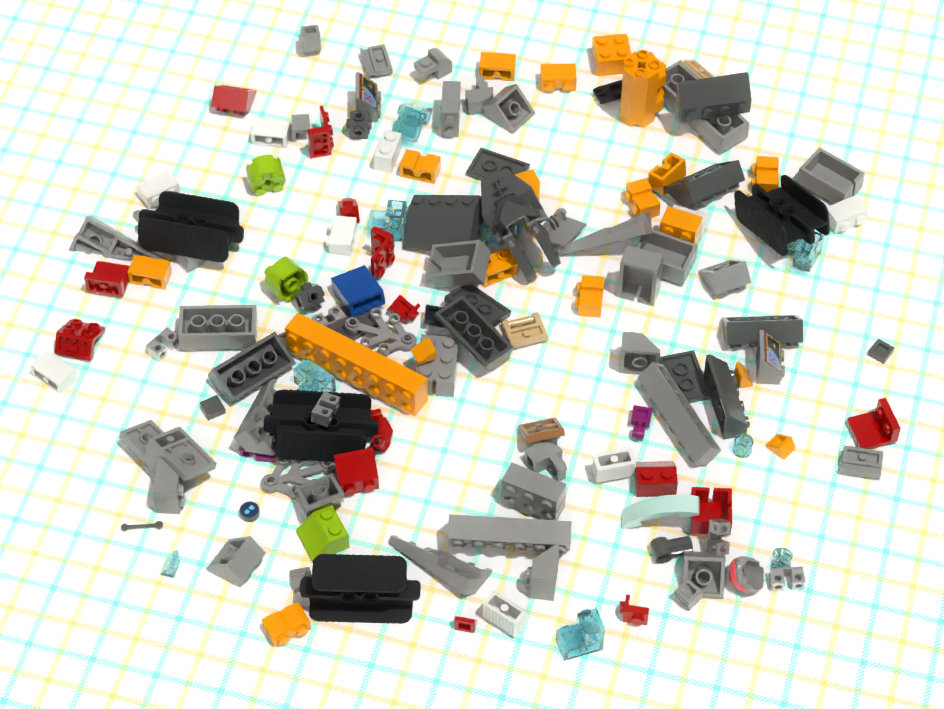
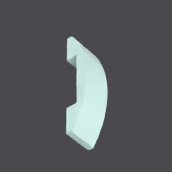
(660, 507)

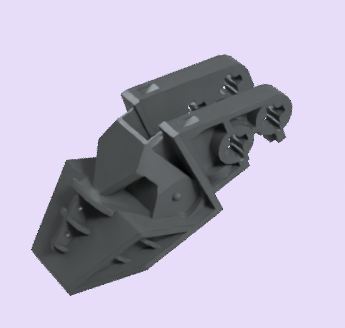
(508, 200)

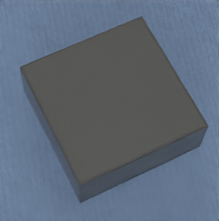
(881, 351)
(212, 407)

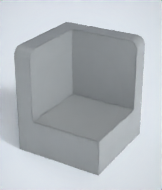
(300, 124)

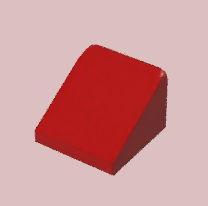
(465, 624)

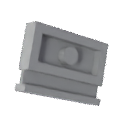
(376, 60)
(861, 462)

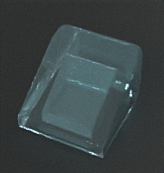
(171, 564)

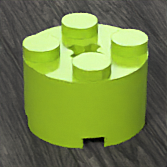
(265, 174)
(285, 278)

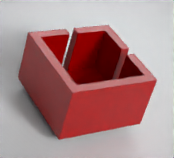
(717, 509)

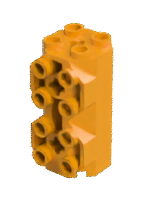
(642, 88)

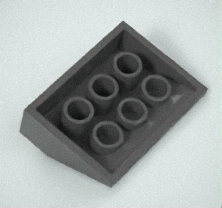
(441, 220)

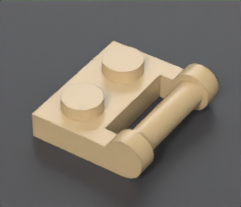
(525, 334)

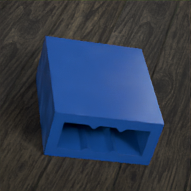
(358, 291)

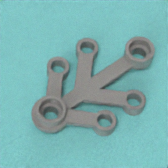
(382, 334)
(294, 475)

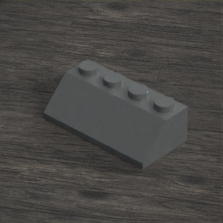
(713, 97)
(706, 183)
(745, 330)
(475, 333)
(251, 367)
(725, 398)

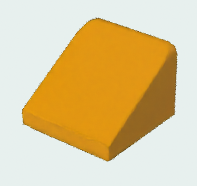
(424, 351)
(742, 376)
(781, 445)

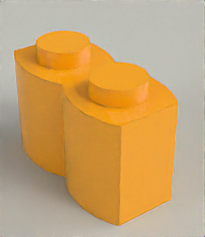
(286, 624)

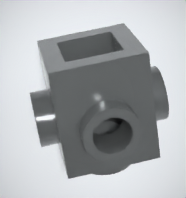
(359, 124)
(309, 296)

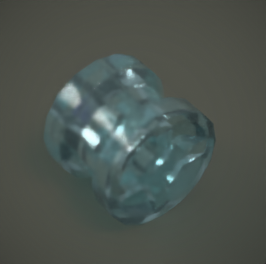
(745, 441)
(781, 558)

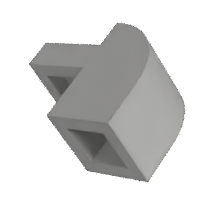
(310, 38)
(434, 63)
(478, 97)
(545, 456)

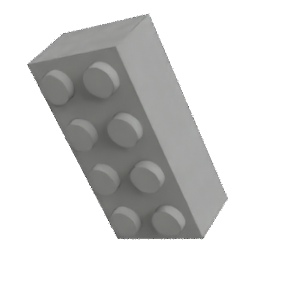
(217, 327)

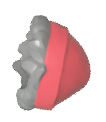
(746, 574)

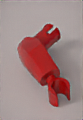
(381, 441)

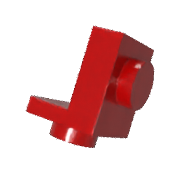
(349, 208)
(404, 309)
(633, 614)

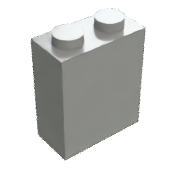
(450, 108)

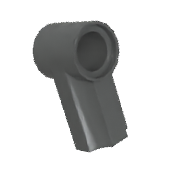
(666, 549)

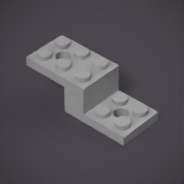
(172, 446)

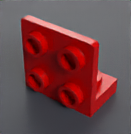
(319, 138)
(382, 250)
(107, 279)
(78, 339)
(875, 427)

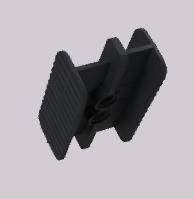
(782, 214)
(190, 226)
(303, 440)
(360, 589)

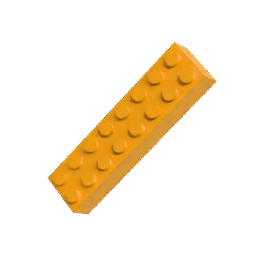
(357, 364)

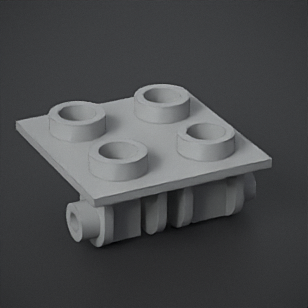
(562, 228)

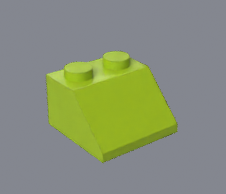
(323, 533)

